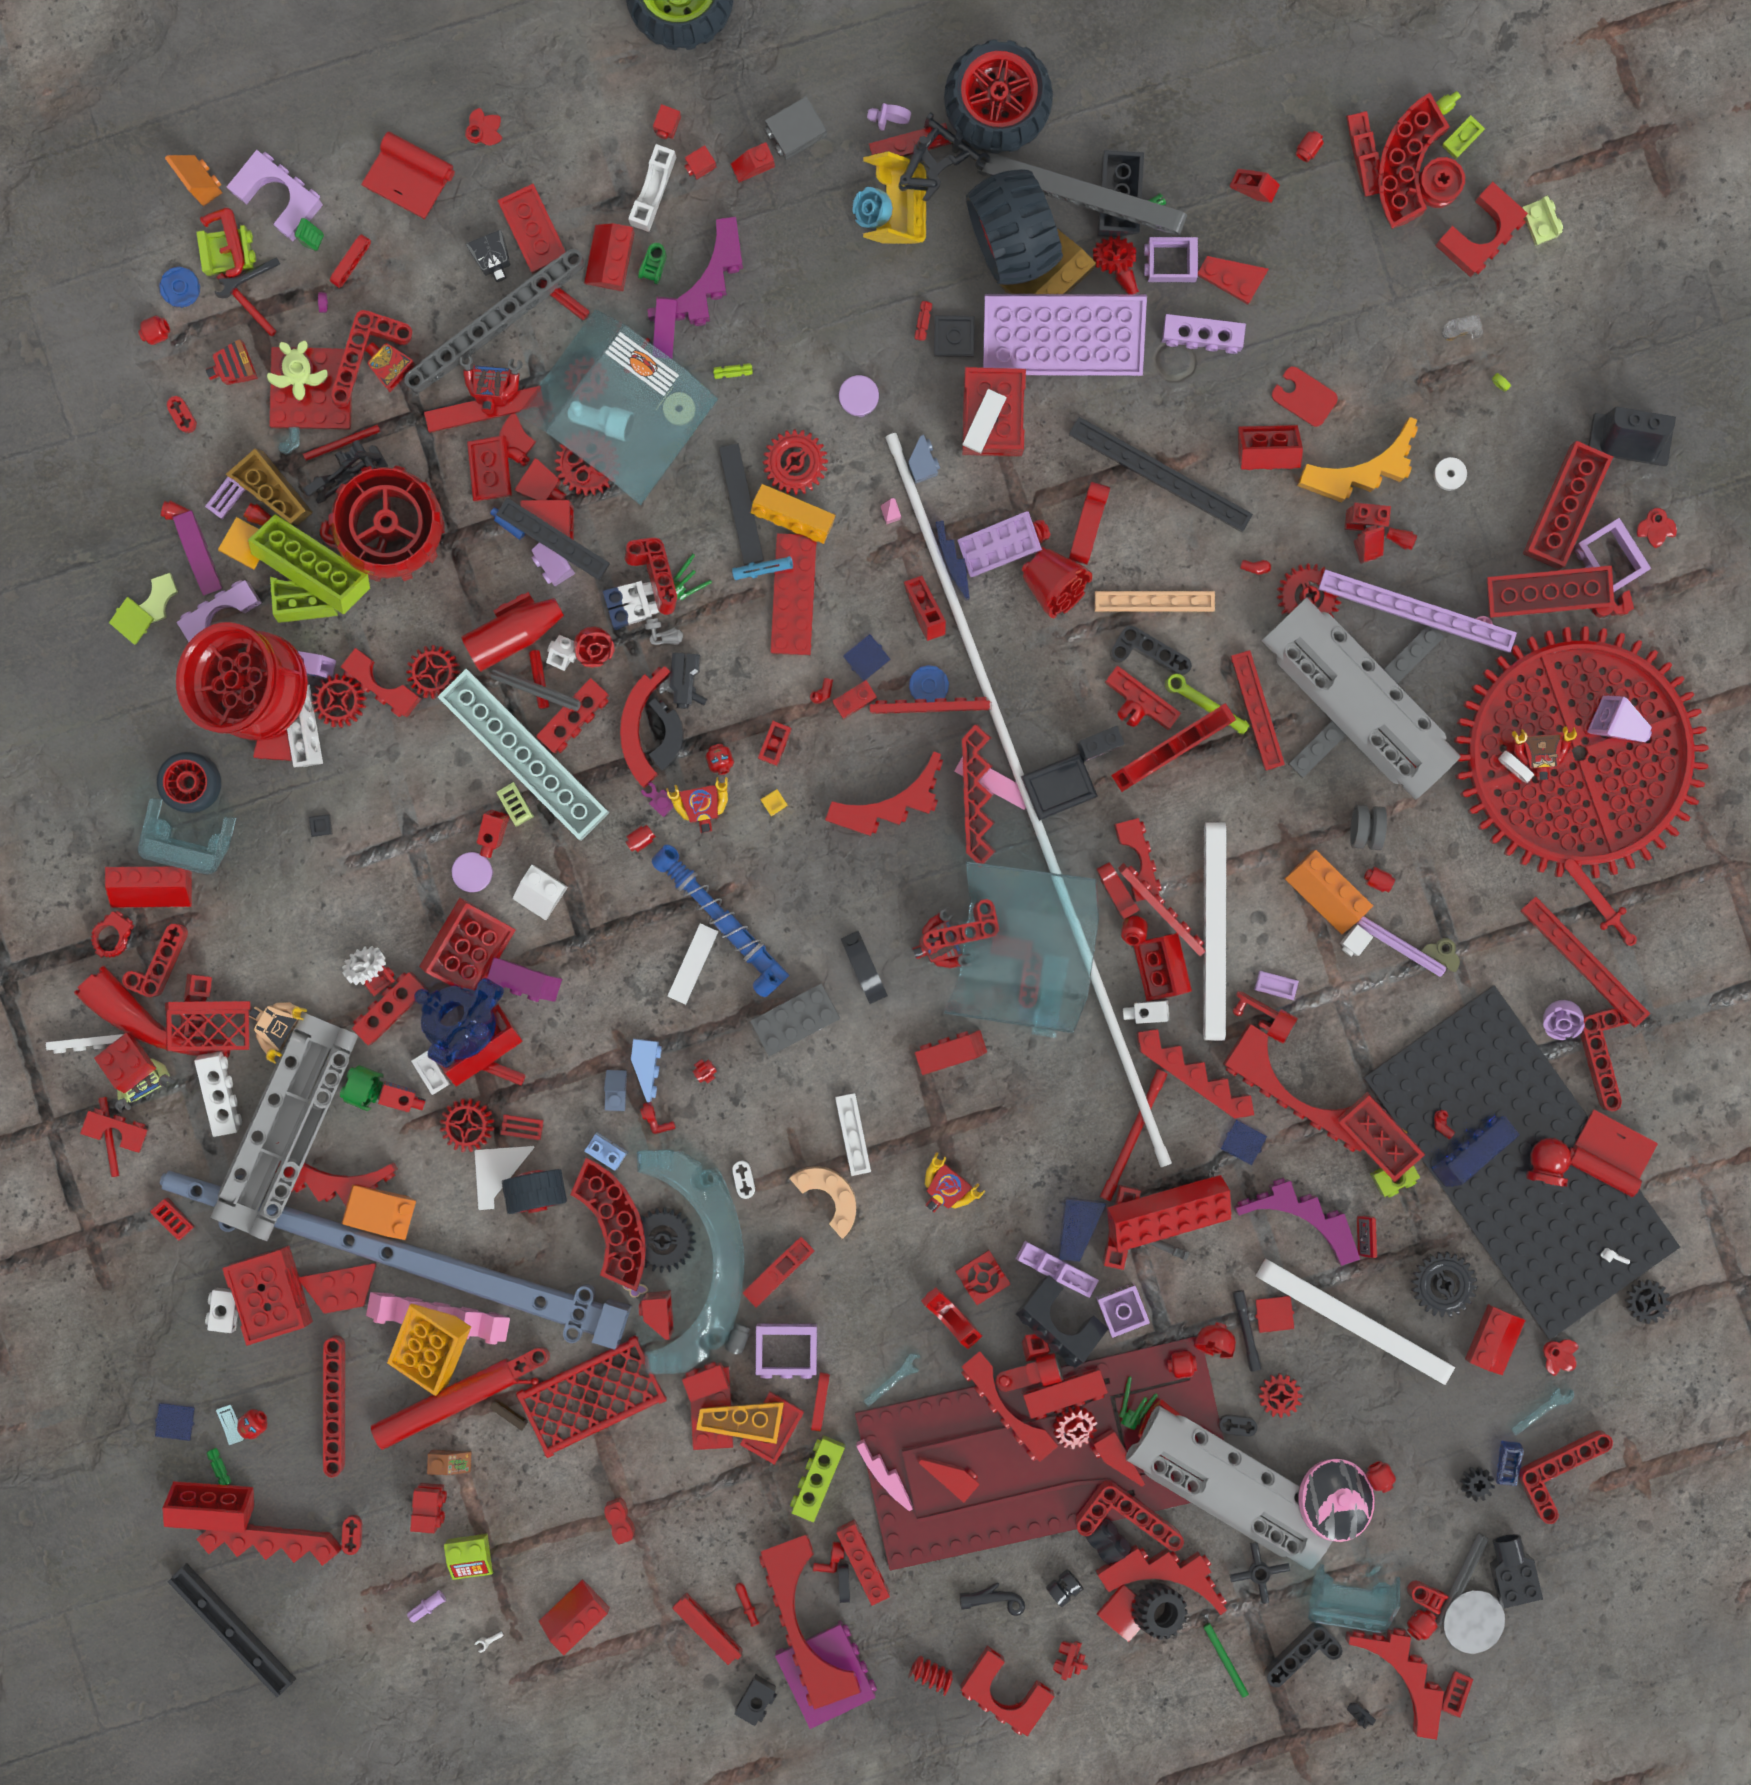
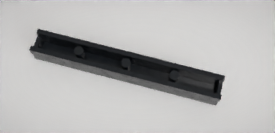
(231, 1630)

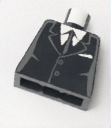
(491, 254)

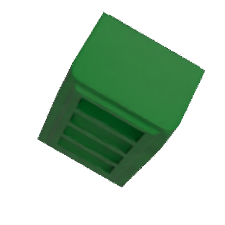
(309, 235)

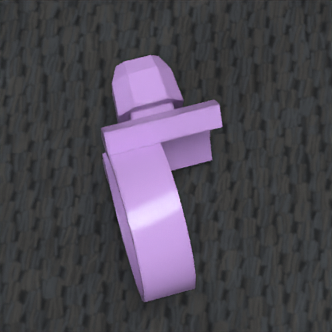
(889, 112)

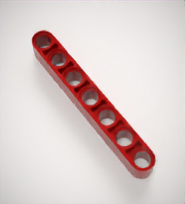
(330, 1415)

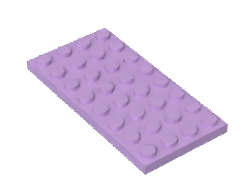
(1065, 333)

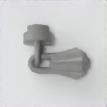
(671, 636)

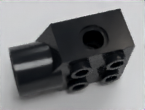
(1514, 1573)

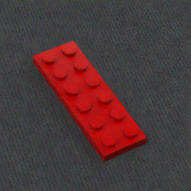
(794, 596)

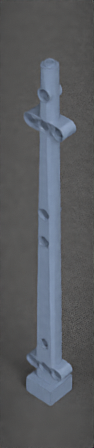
(601, 1320)

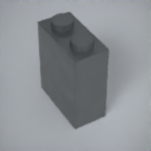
(795, 128)

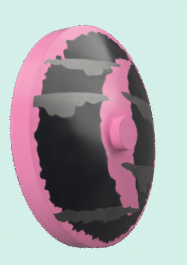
(1336, 1500)

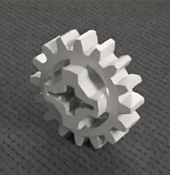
(364, 965)

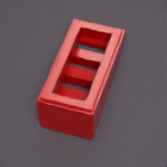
(167, 1223)
(1463, 1697)

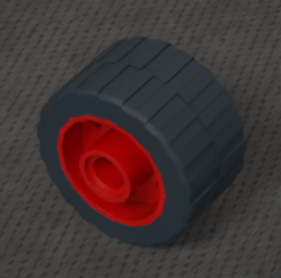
(534, 1191)

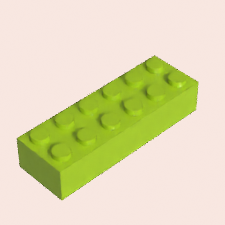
(309, 564)

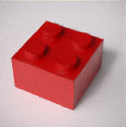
(125, 1063)

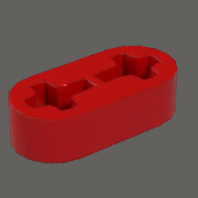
(185, 411)
(346, 1534)

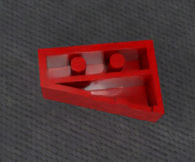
(950, 1051)

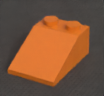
(195, 177)
(379, 1212)

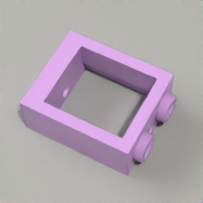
(1190, 243)

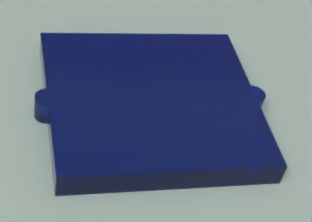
(866, 657)
(1243, 1142)
(174, 1421)

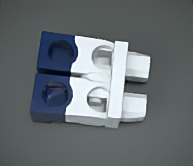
(635, 599)

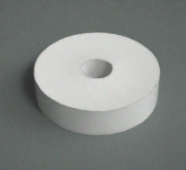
(1446, 482)

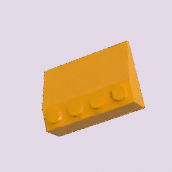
(429, 1347)

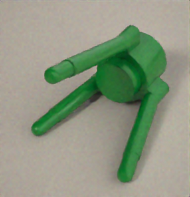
(679, 584)
(1133, 1418)

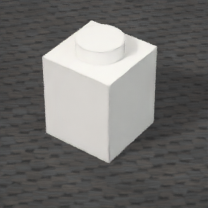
(1355, 941)

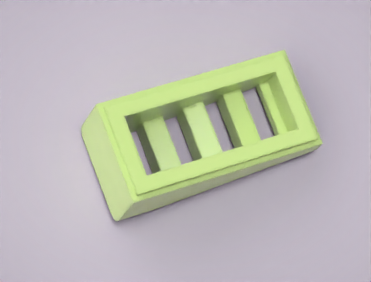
(525, 817)

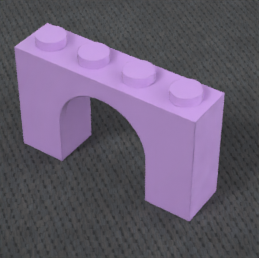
(260, 171)

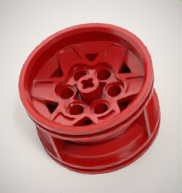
(277, 693)

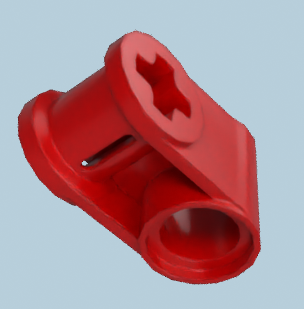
(1429, 1598)

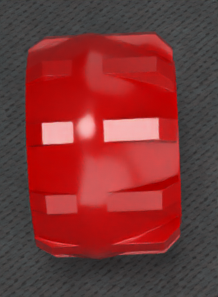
(377, 484)

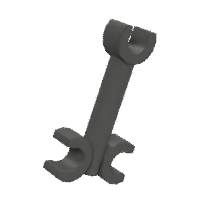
(1175, 1251)

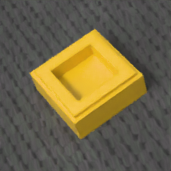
(774, 802)

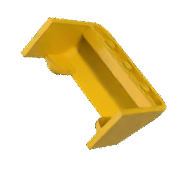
(908, 215)

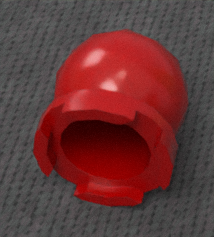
(1550, 1161)

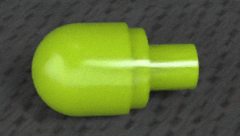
(1447, 102)

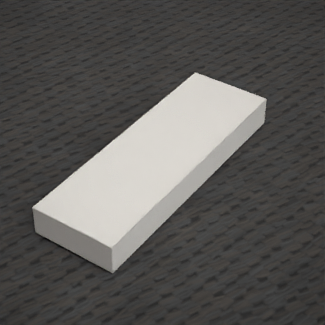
(984, 421)

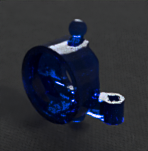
(474, 1029)

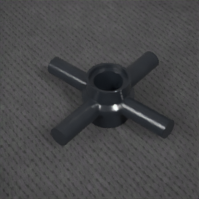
(1258, 1564)

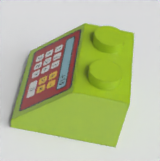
(468, 1556)

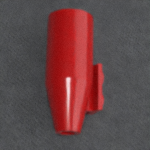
(514, 628)

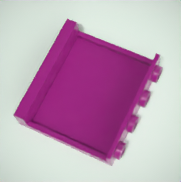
(838, 1650)

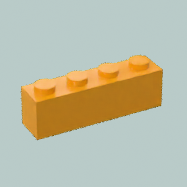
(792, 514)

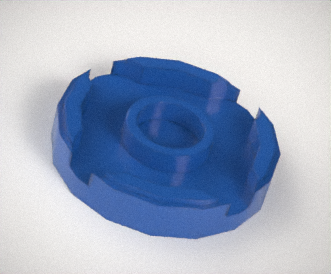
(179, 287)
(929, 683)

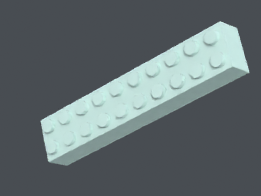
(523, 754)

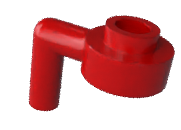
(649, 1114)
(837, 1553)

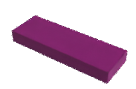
(665, 325)

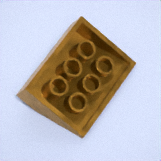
(1061, 278)

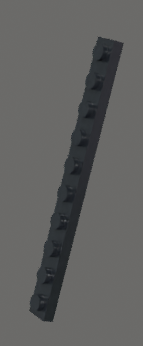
(1160, 474)

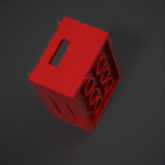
(1008, 432)
(282, 1291)

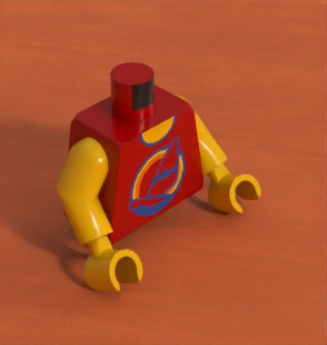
(701, 803)
(947, 1187)

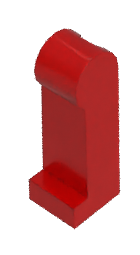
(1117, 891)

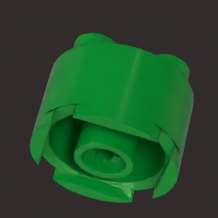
(362, 1087)

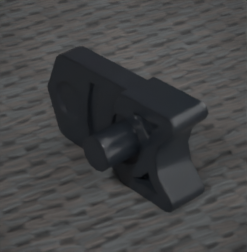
(1362, 1716)

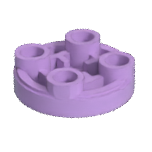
(858, 395)
(472, 872)

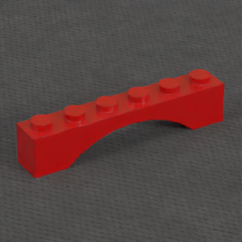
(1036, 1440)

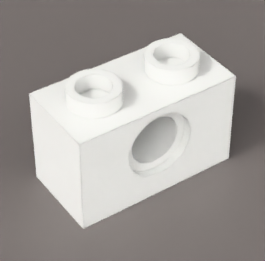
(216, 1321)

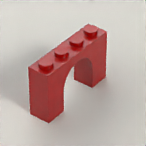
(1507, 217)
(1021, 1715)

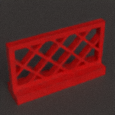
(202, 1008)

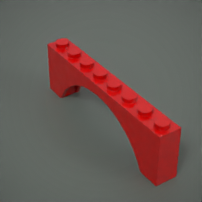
(1251, 1061)
(823, 1681)

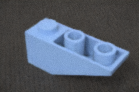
(644, 1061)

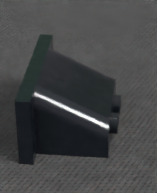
(1633, 435)

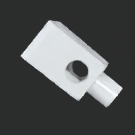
(1157, 1012)

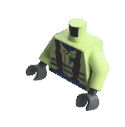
(150, 1083)

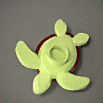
(296, 370)

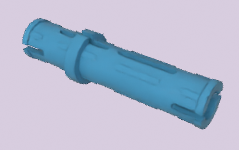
(740, 572)

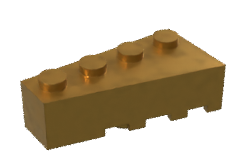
(268, 485)

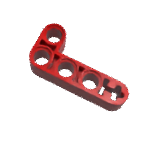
(1089, 523)
(657, 575)
(959, 930)
(159, 958)

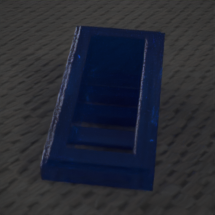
(1509, 1450)

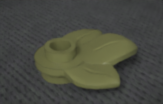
(1448, 958)

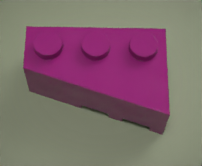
(524, 980)

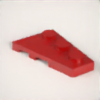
(1233, 277)

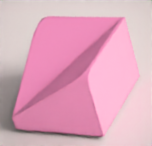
(890, 511)

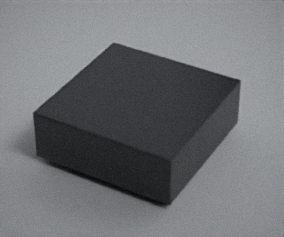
(320, 825)

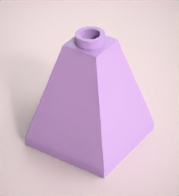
(1620, 720)

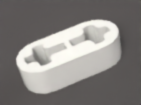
(1516, 766)
(739, 1180)

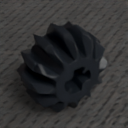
(1474, 1477)

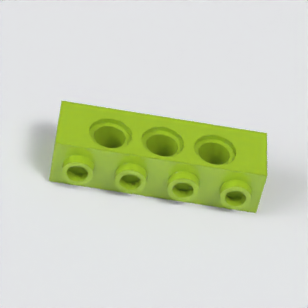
(809, 1509)

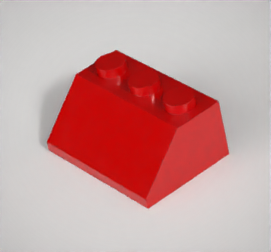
(609, 256)
(1269, 447)
(1162, 967)
(657, 1312)
(1495, 1340)
(573, 1617)

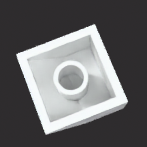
(539, 892)

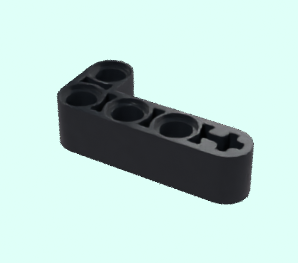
(1153, 654)
(1301, 1657)

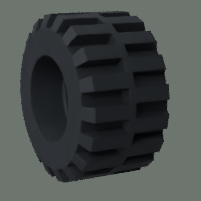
(1172, 1616)

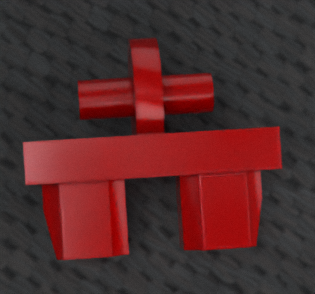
(1066, 1668)

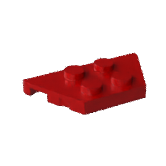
(340, 1288)

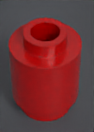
(1309, 146)
(640, 838)
(1379, 879)

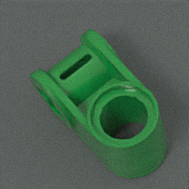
(653, 267)

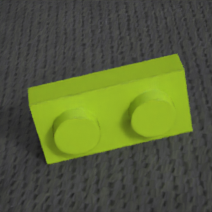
(1463, 137)

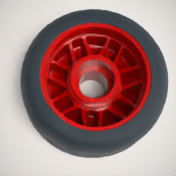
(173, 780)

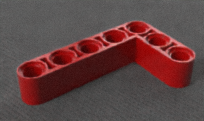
(359, 349)
(1602, 1051)
(1558, 1468)
(1130, 1512)

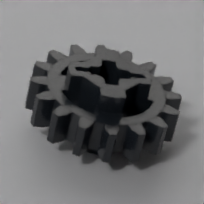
(1651, 1293)

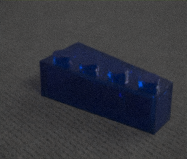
(1476, 1152)

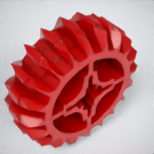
(425, 673)
(331, 706)
(466, 1133)

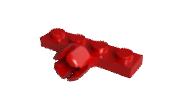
(1140, 701)

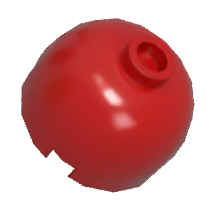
(593, 646)
(1216, 1340)

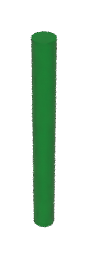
(1225, 1660)

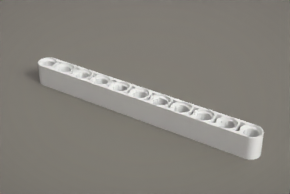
(1214, 932)
(1355, 1321)

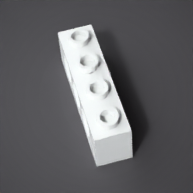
(304, 736)
(219, 1124)

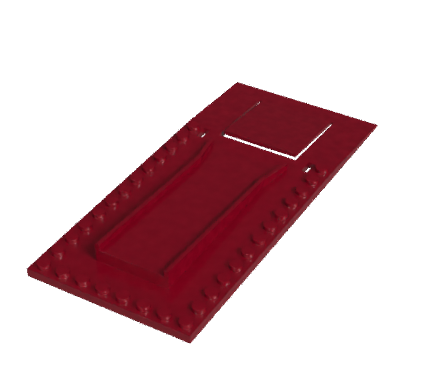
(1015, 1494)

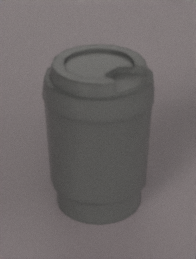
(737, 1339)

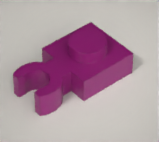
(660, 801)

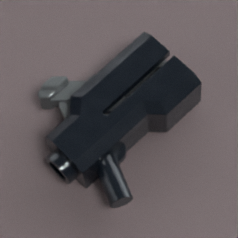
(681, 680)

